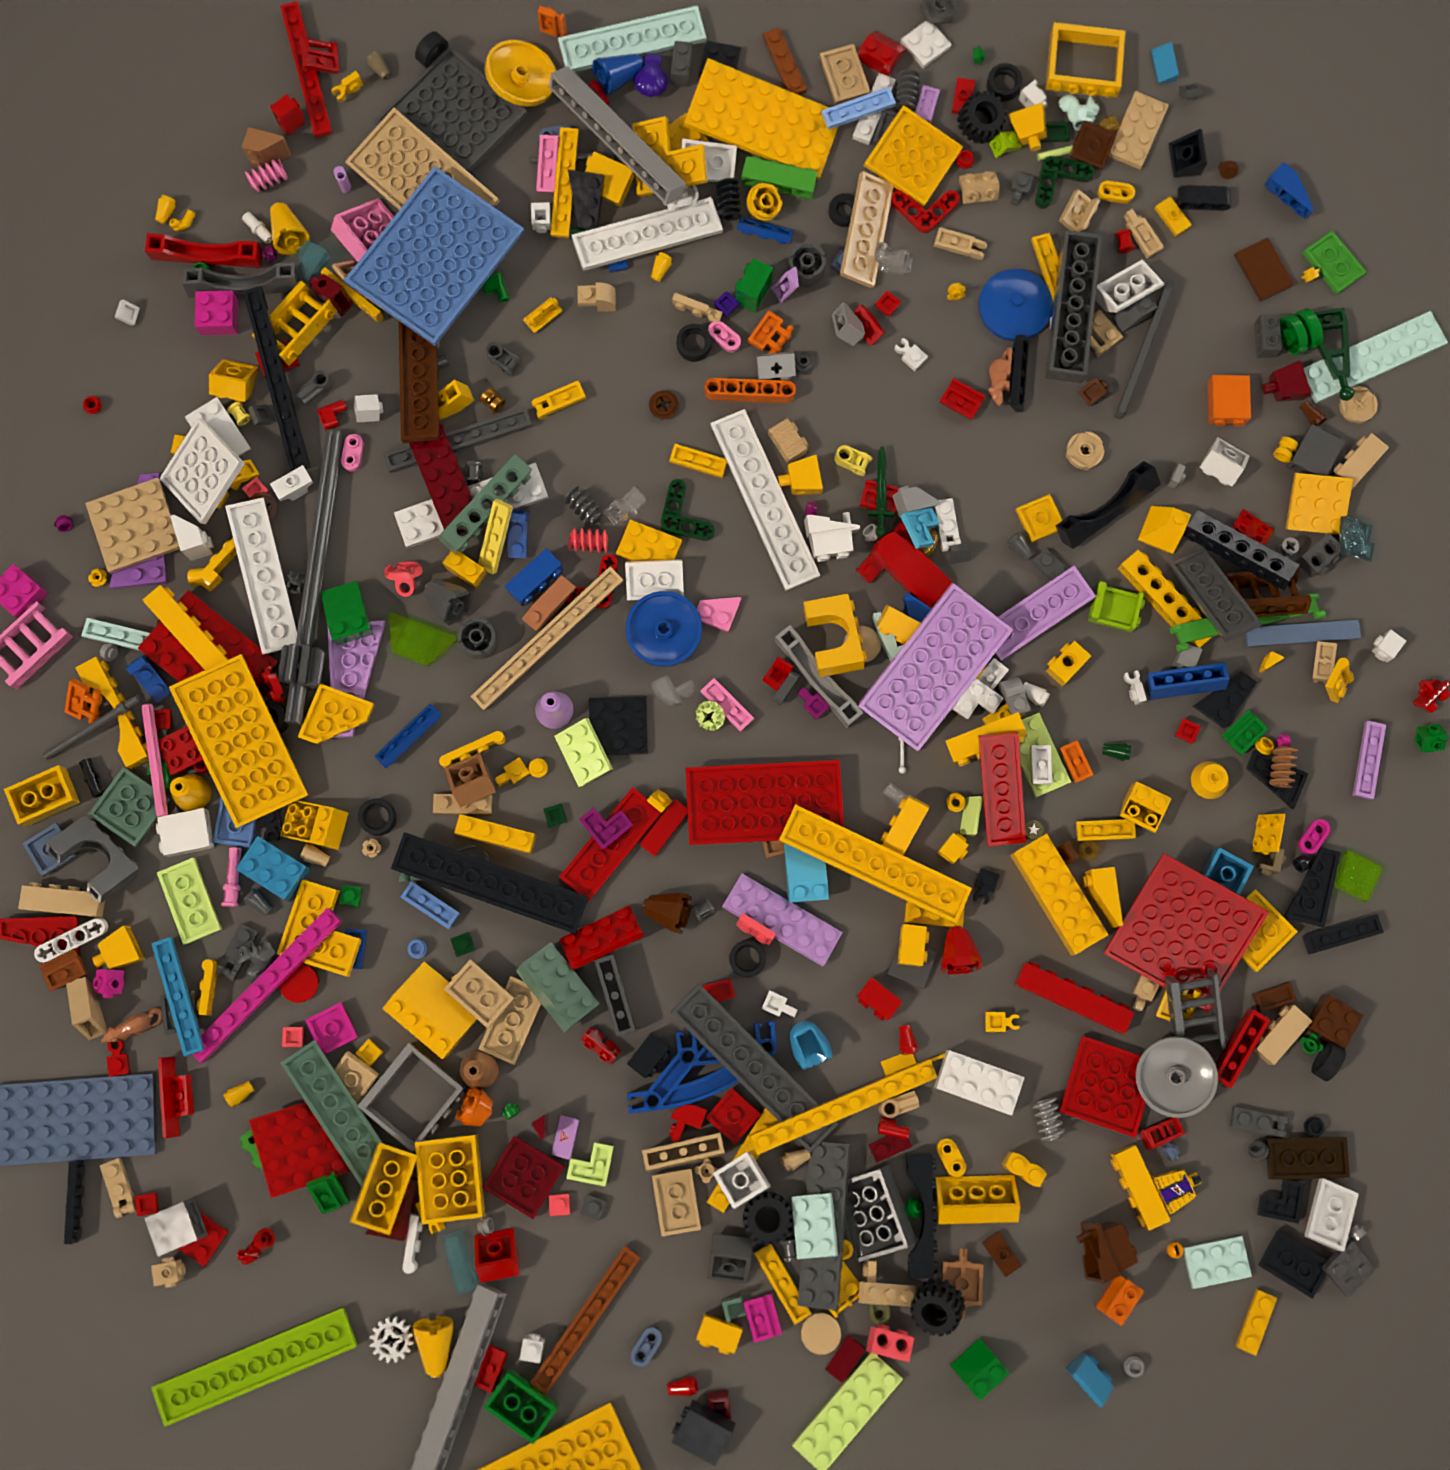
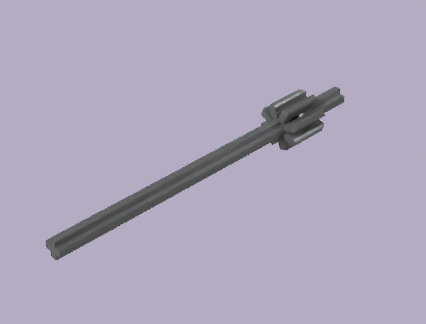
(300, 662)

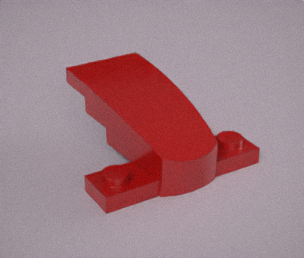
(905, 565)

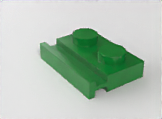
(1244, 732)
(328, 1193)

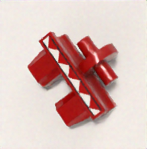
(1429, 692)

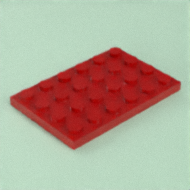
(174, 658)

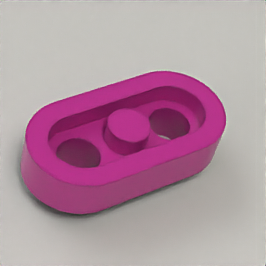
(1313, 837)

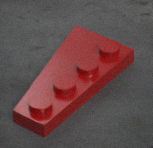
(38, 929)

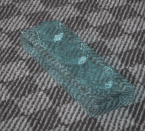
(459, 1262)

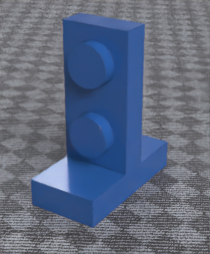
(518, 534)
(149, 678)

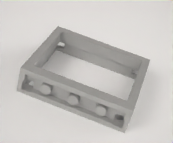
(365, 1104)

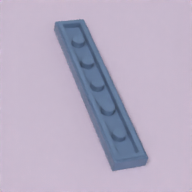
(1303, 633)

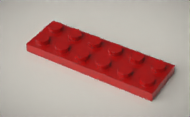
(1002, 788)
(593, 864)

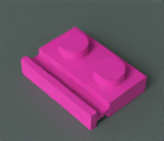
(762, 1317)

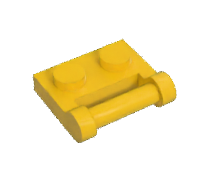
(1339, 679)

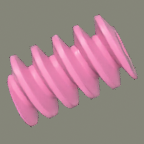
(266, 175)

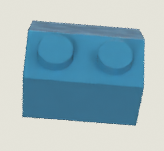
(1090, 1378)

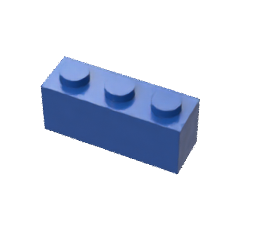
(534, 577)

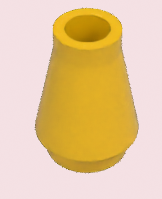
(164, 208)
(661, 266)
(237, 1094)

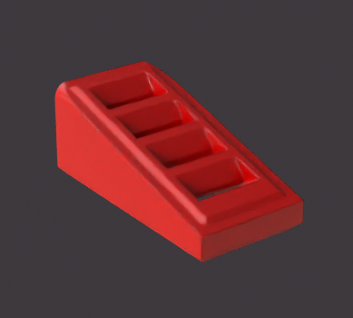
(1150, 1137)

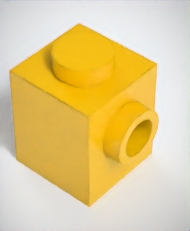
(954, 848)

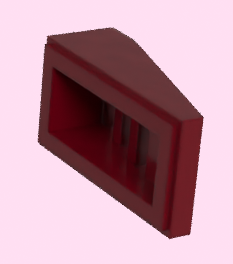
(720, 1399)

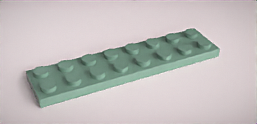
(333, 1108)

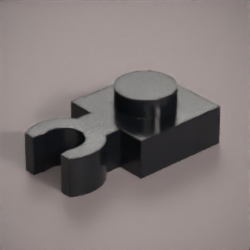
(270, 822)
(986, 883)

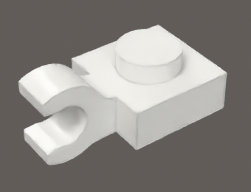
(1137, 691)
(777, 1004)

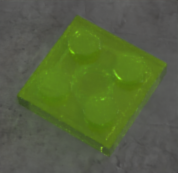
(1357, 875)

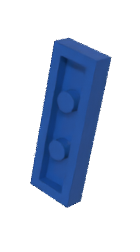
(765, 230)

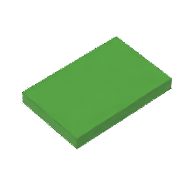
(1334, 261)

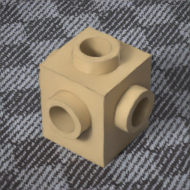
(168, 1272)

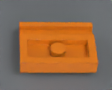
(551, 22)

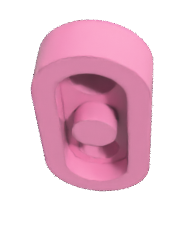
(727, 335)
(352, 451)

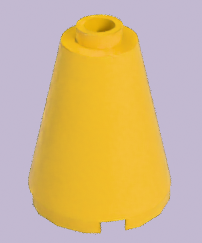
(287, 230)
(191, 792)
(434, 1343)

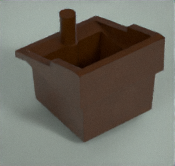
(1105, 1250)

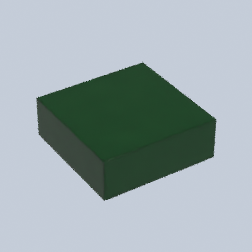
(555, 815)

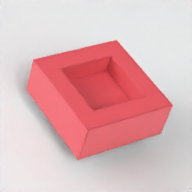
(253, 487)
(293, 1037)
(559, 1204)

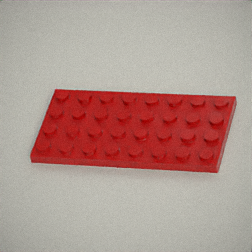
(757, 799)

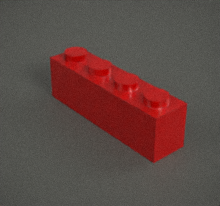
(1240, 1047)

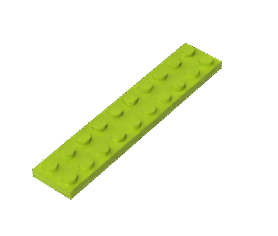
(254, 1366)

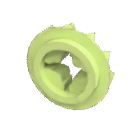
(718, 715)

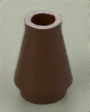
(1313, 414)

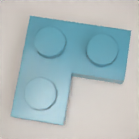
(917, 525)

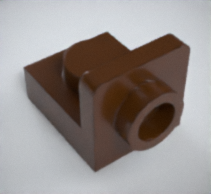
(1094, 391)

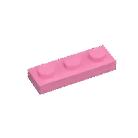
(547, 163)
(733, 710)

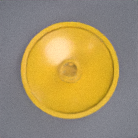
(519, 72)

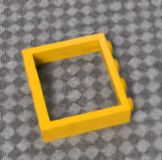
(1091, 36)

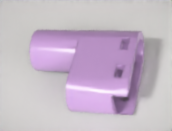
(342, 179)

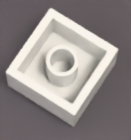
(741, 1180)

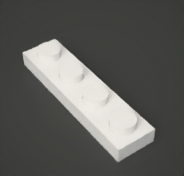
(867, 125)

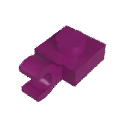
(814, 704)

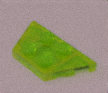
(417, 640)

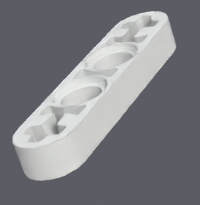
(71, 940)

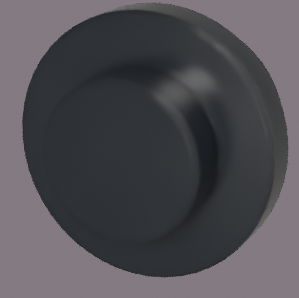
(1314, 1127)

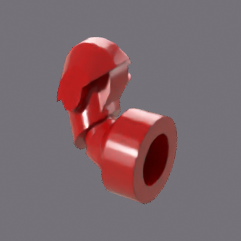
(261, 1241)

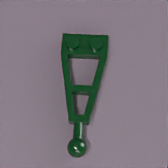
(1331, 320)

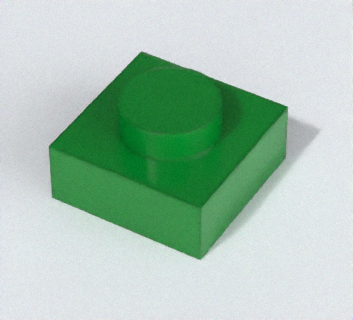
(350, 896)

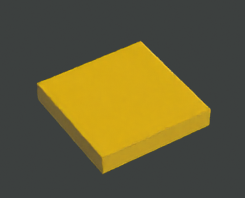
(1039, 518)

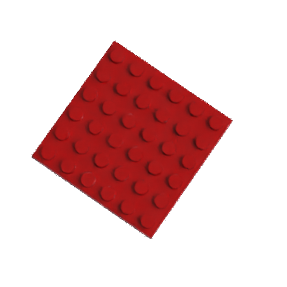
(1184, 927)

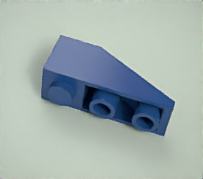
(1289, 188)

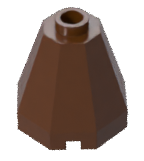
(669, 910)

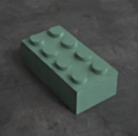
(557, 987)

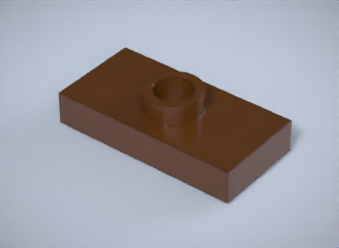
(1001, 1254)

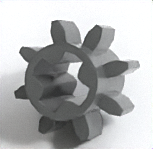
(295, 581)

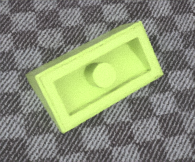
(971, 816)

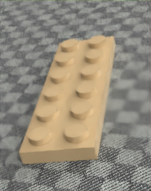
(866, 229)

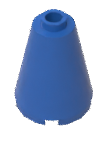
(616, 70)

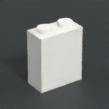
(185, 832)

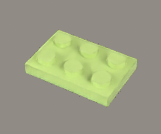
(583, 752)

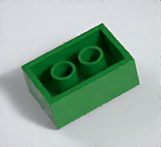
(521, 1406)

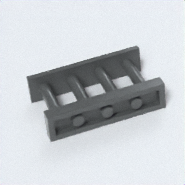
(1177, 1006)

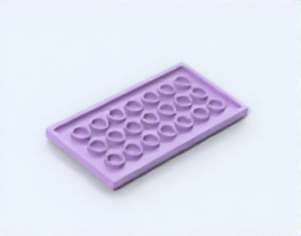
(935, 667)

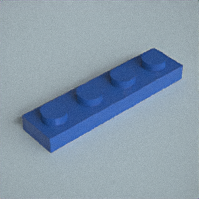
(408, 735)

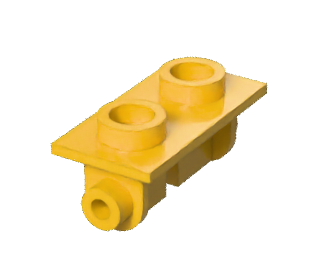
(542, 314)

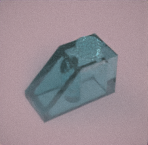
(312, 260)

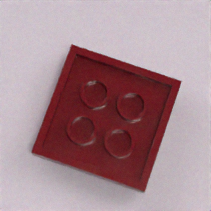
(523, 1177)

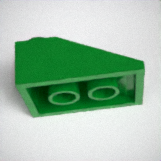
(346, 613)

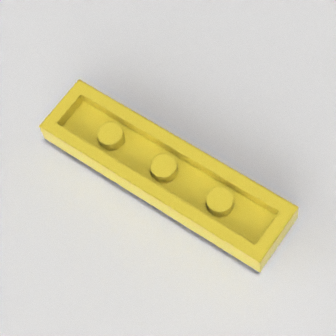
(495, 536)

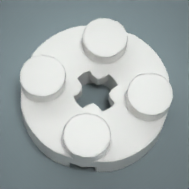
(689, 199)

